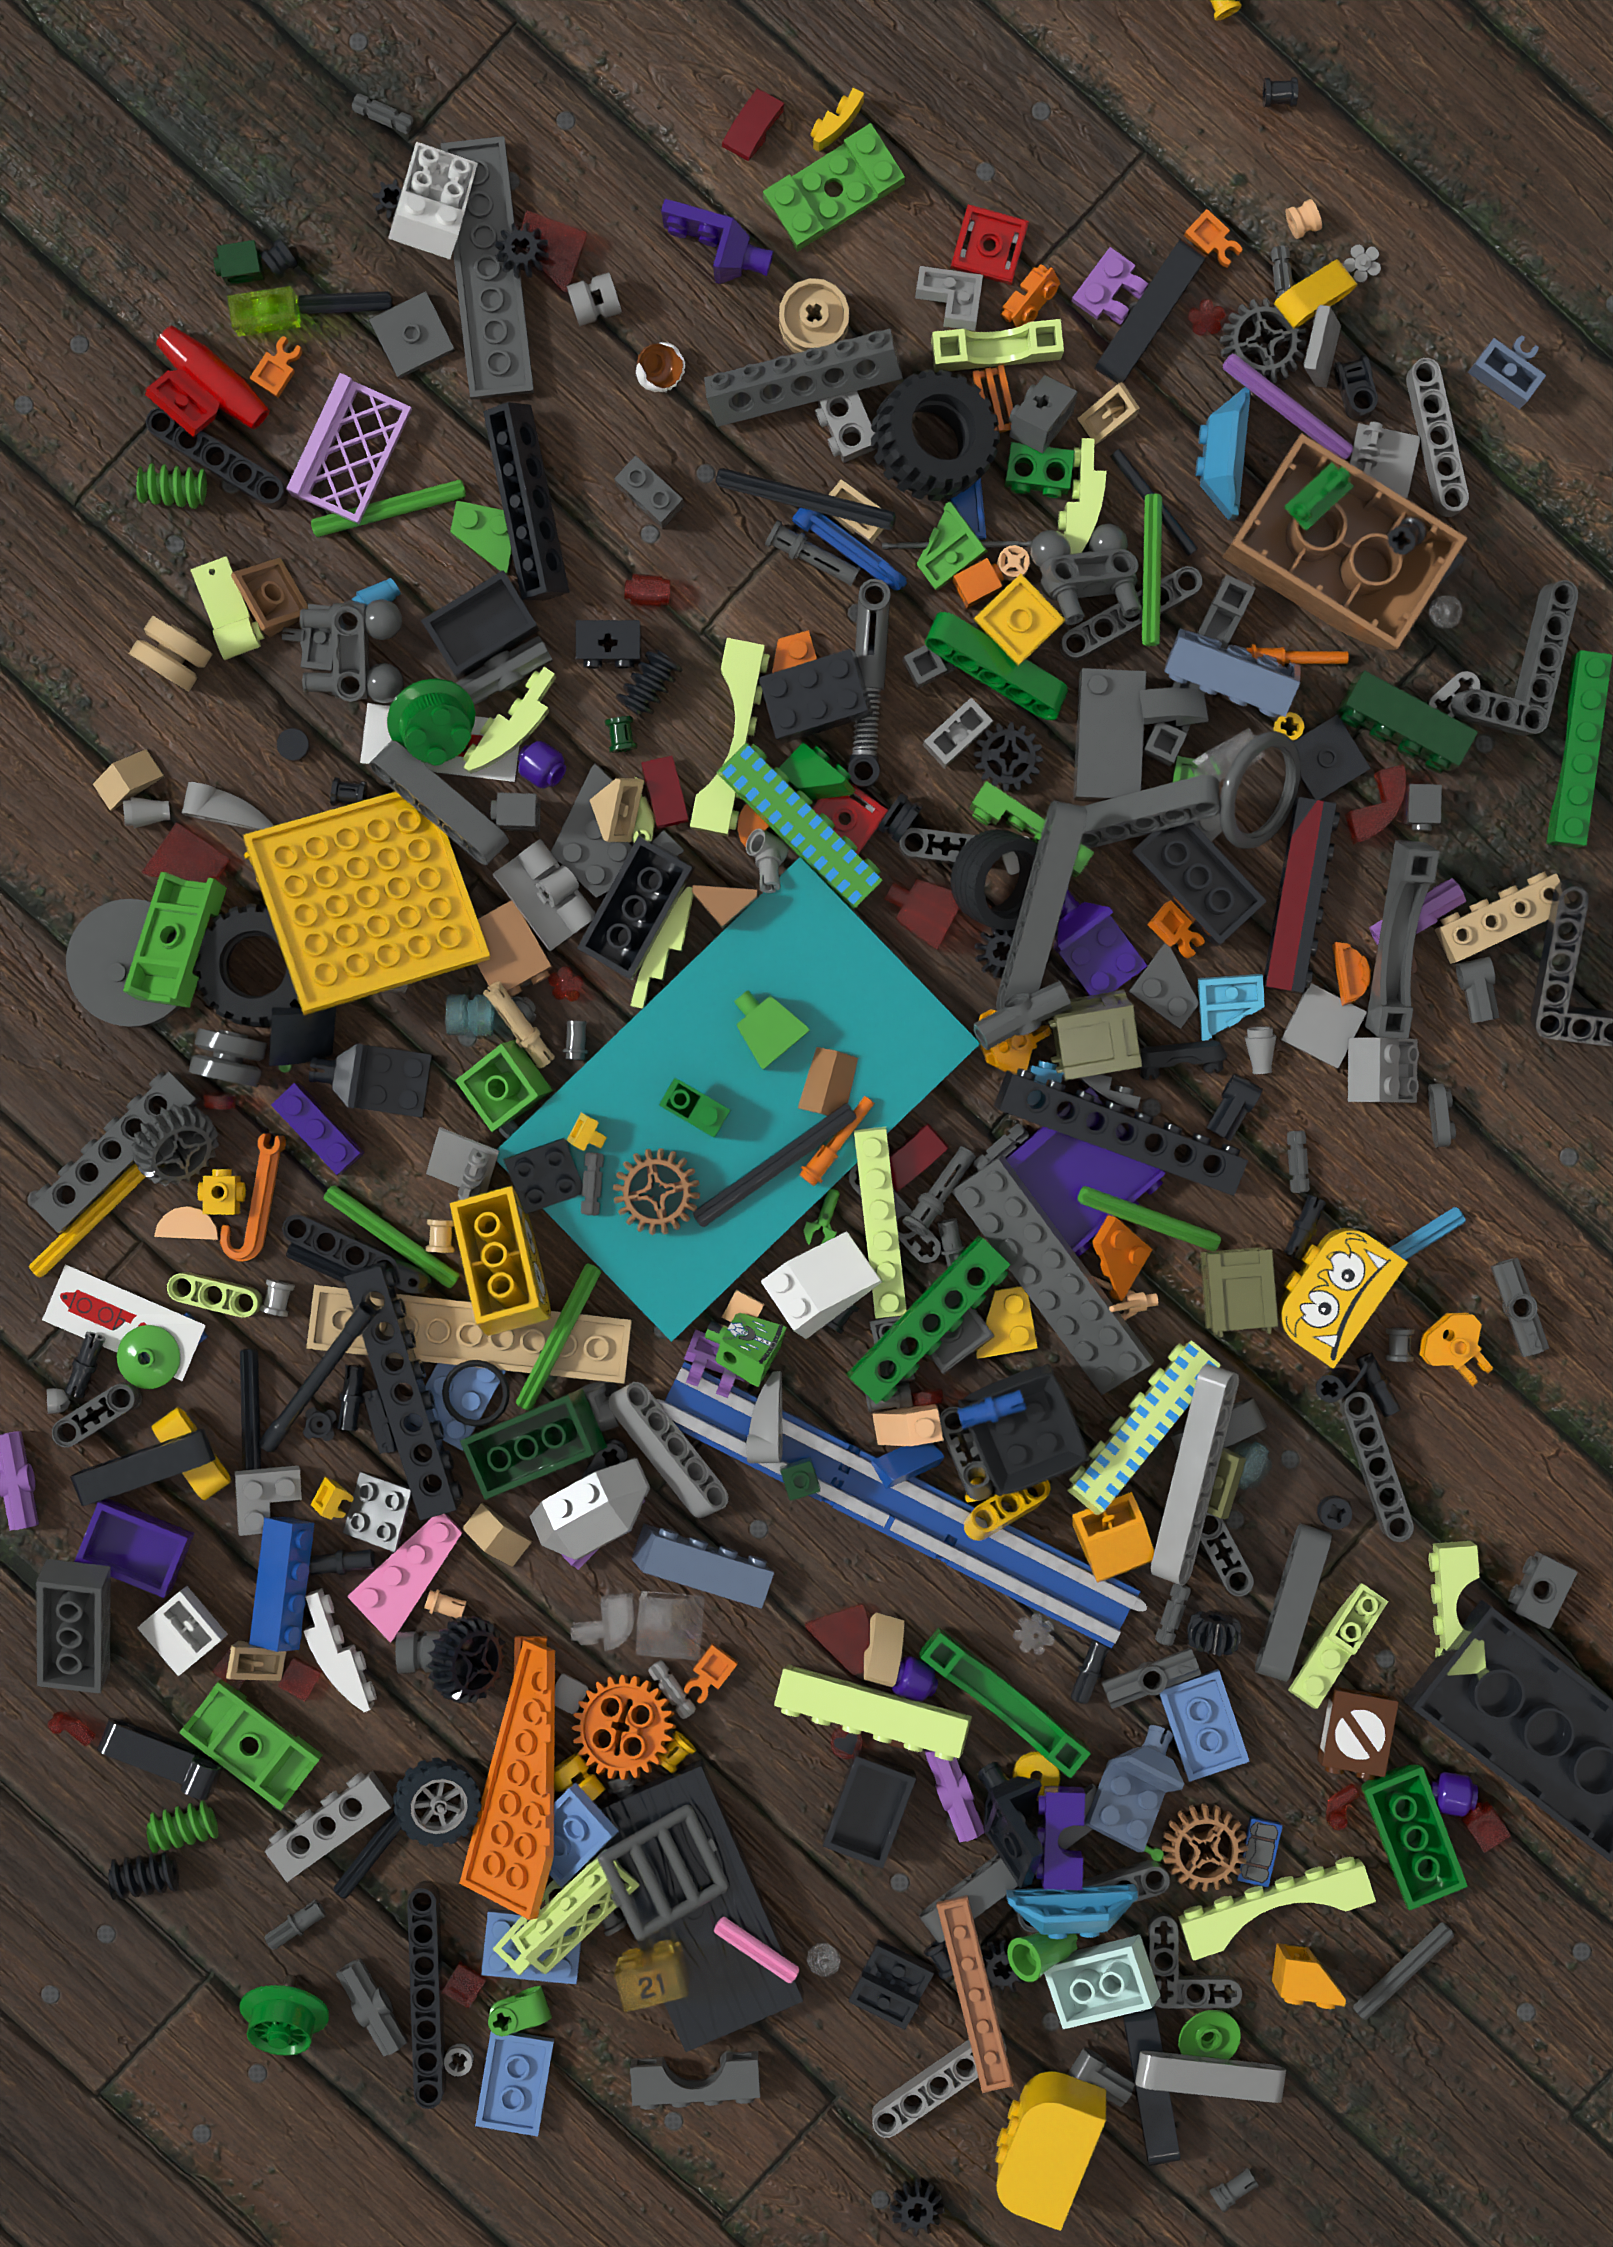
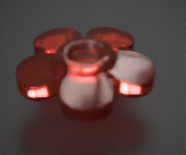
(1207, 318)
(565, 985)

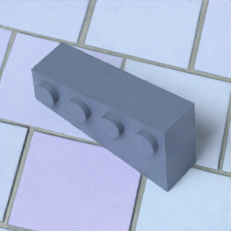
(1233, 673)
(702, 1566)

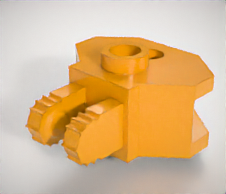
(1015, 1051)
(1457, 1347)

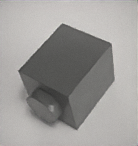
(1422, 806)

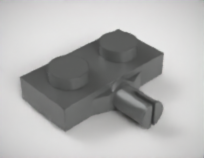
(315, 645)

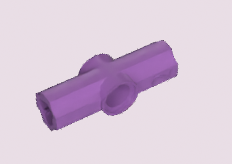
(1436, 903)
(17, 1482)
(956, 1797)

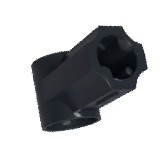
(1237, 1100)

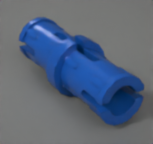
(991, 1409)

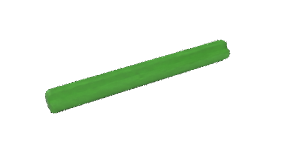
(392, 507)
(1152, 570)
(1149, 1218)
(391, 1236)
(558, 1336)

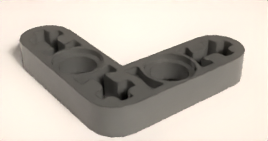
(1180, 1984)

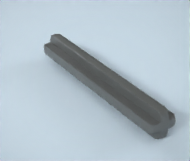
(1403, 1971)

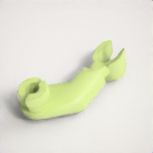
(644, 821)

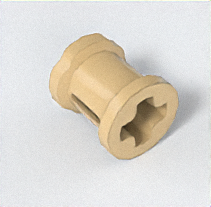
(440, 1236)

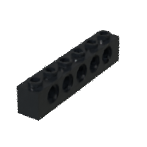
(526, 501)

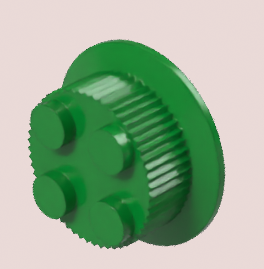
(432, 720)

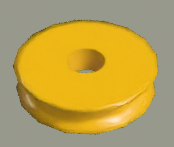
(1036, 1762)

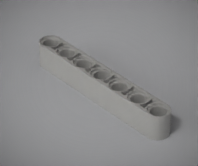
(1194, 1474)

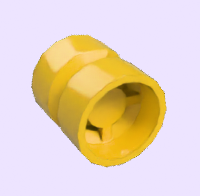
(576, 1767)

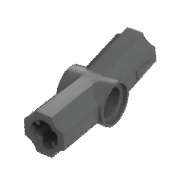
(1022, 1014)

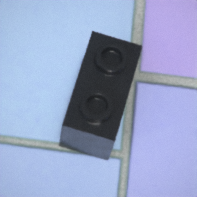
(595, 632)

